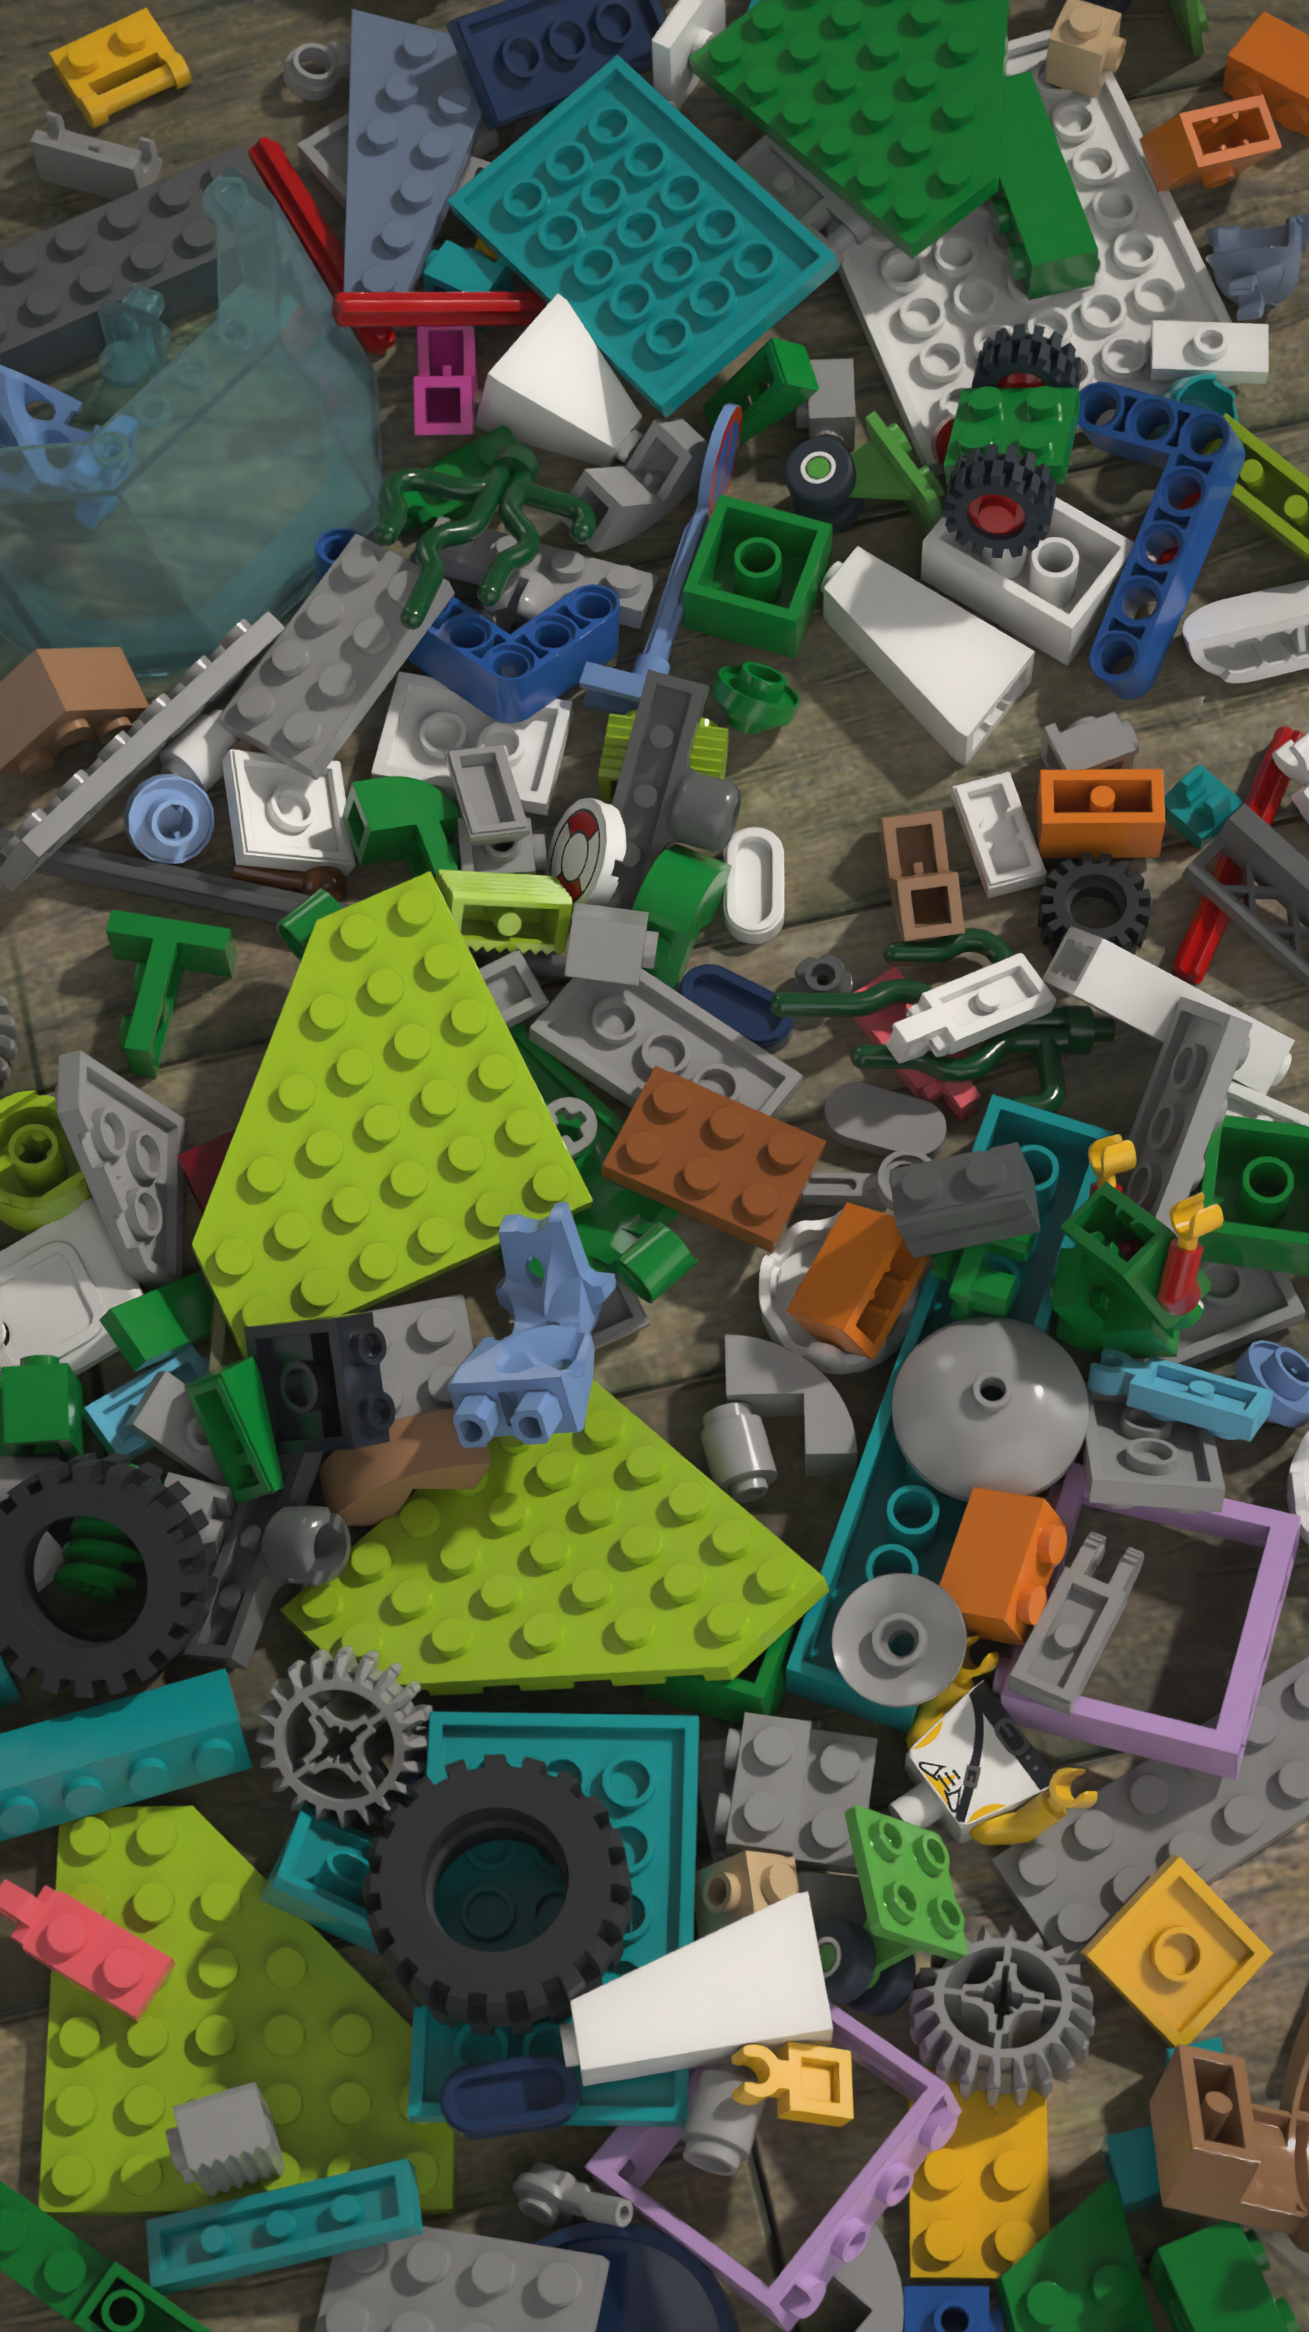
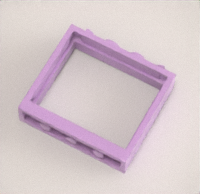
(1153, 1735)
(636, 2152)

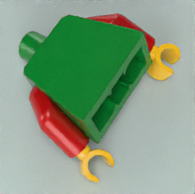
(1136, 1249)

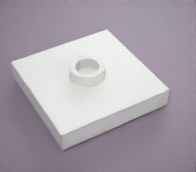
(682, 34)
(284, 815)

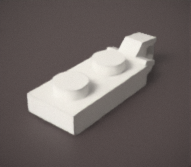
(971, 1010)

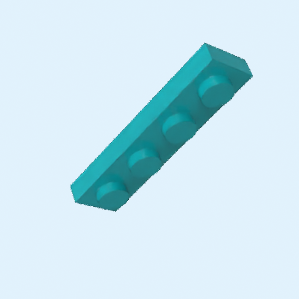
(284, 2227)

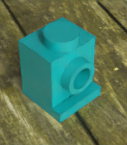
(465, 271)

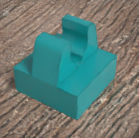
(1200, 806)

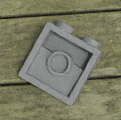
(794, 1791)

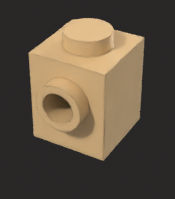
(1084, 47)
(741, 1887)

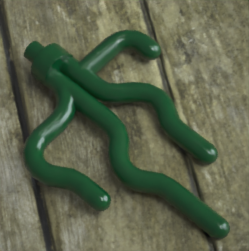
(506, 484)
(1061, 1031)

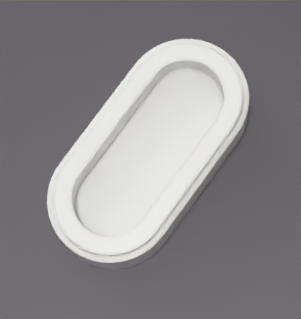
(754, 885)

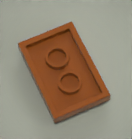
(713, 1159)

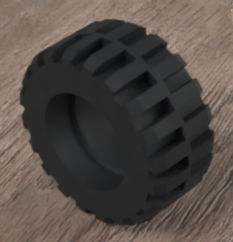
(483, 1808)

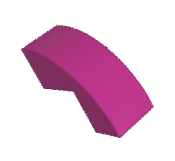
(445, 381)

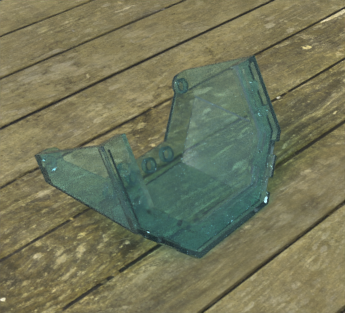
(210, 477)

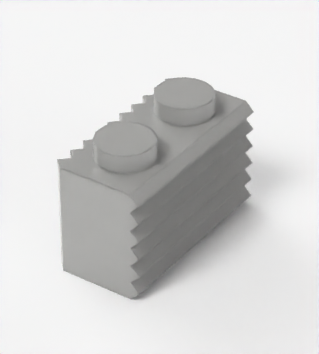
(225, 2140)

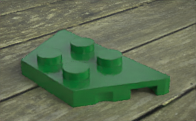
(1078, 2274)

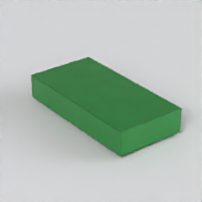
(161, 1321)

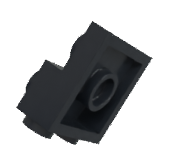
(323, 1382)

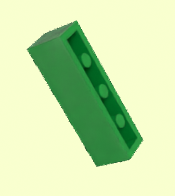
(1037, 200)

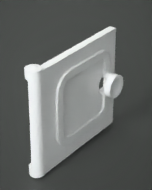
(59, 1289)

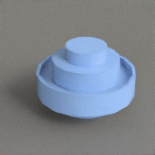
(169, 818)

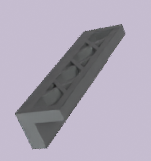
(1281, 876)

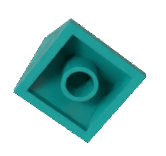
(322, 1878)

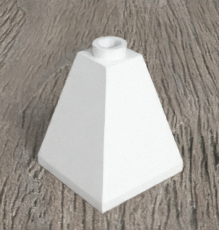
(561, 393)

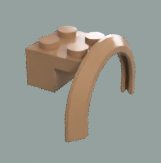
(1232, 2155)

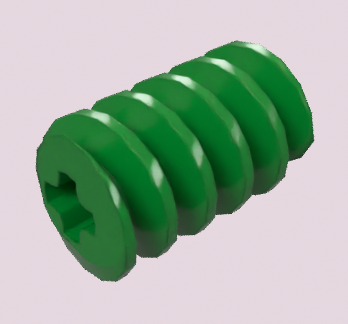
(97, 1560)

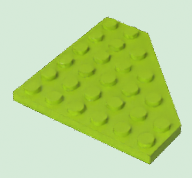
(378, 1125)
(565, 1571)
(243, 2005)

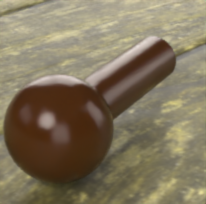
(303, 882)

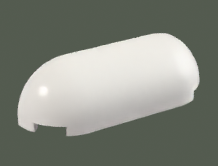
(1252, 634)

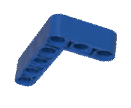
(1163, 524)
(501, 671)

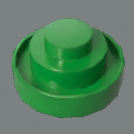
(755, 697)

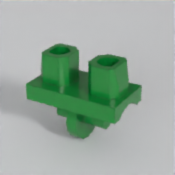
(974, 1283)

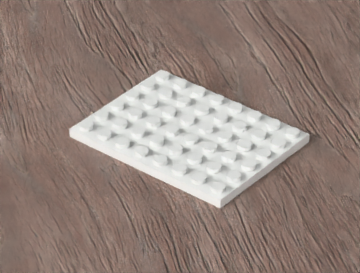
(938, 309)

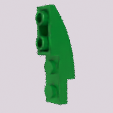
(77, 2277)

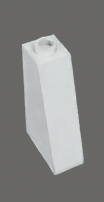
(927, 651)
(1148, 998)
(707, 2000)

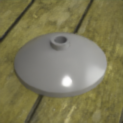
(999, 1445)

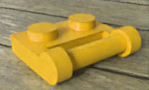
(114, 57)

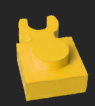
(806, 2079)

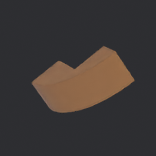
(918, 876)
(377, 1479)

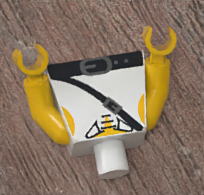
(980, 1768)

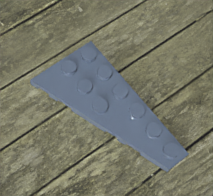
(406, 148)

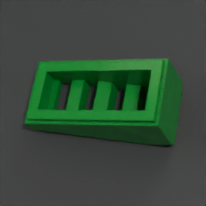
(790, 380)
(238, 1427)

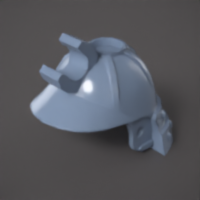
(1258, 264)

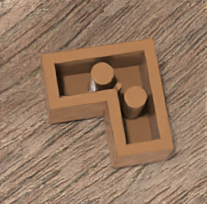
(63, 700)

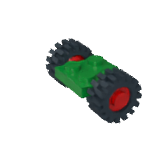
(1012, 441)

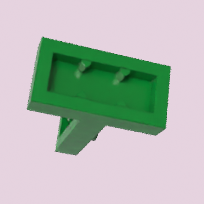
(163, 954)

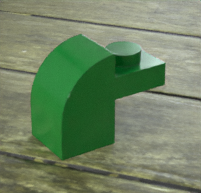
(402, 820)
(680, 899)
(1099, 1317)

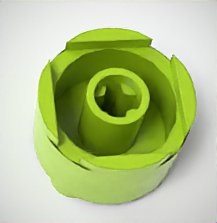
(40, 1191)

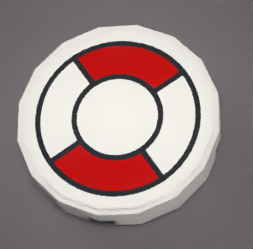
(585, 851)

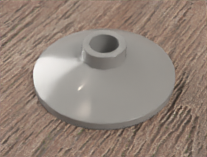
(879, 1614)

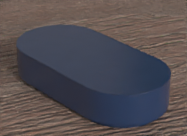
(738, 1004)
(510, 2096)

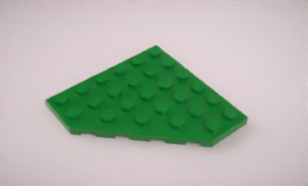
(876, 101)

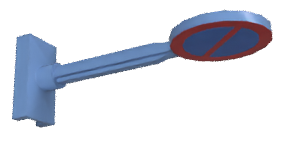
(618, 690)

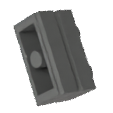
(964, 1200)

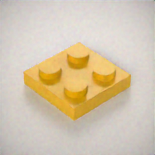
(1176, 1952)

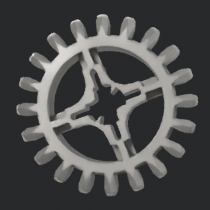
(332, 1713)
(1043, 2025)

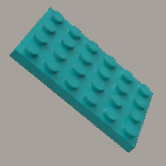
(644, 234)
(514, 1892)

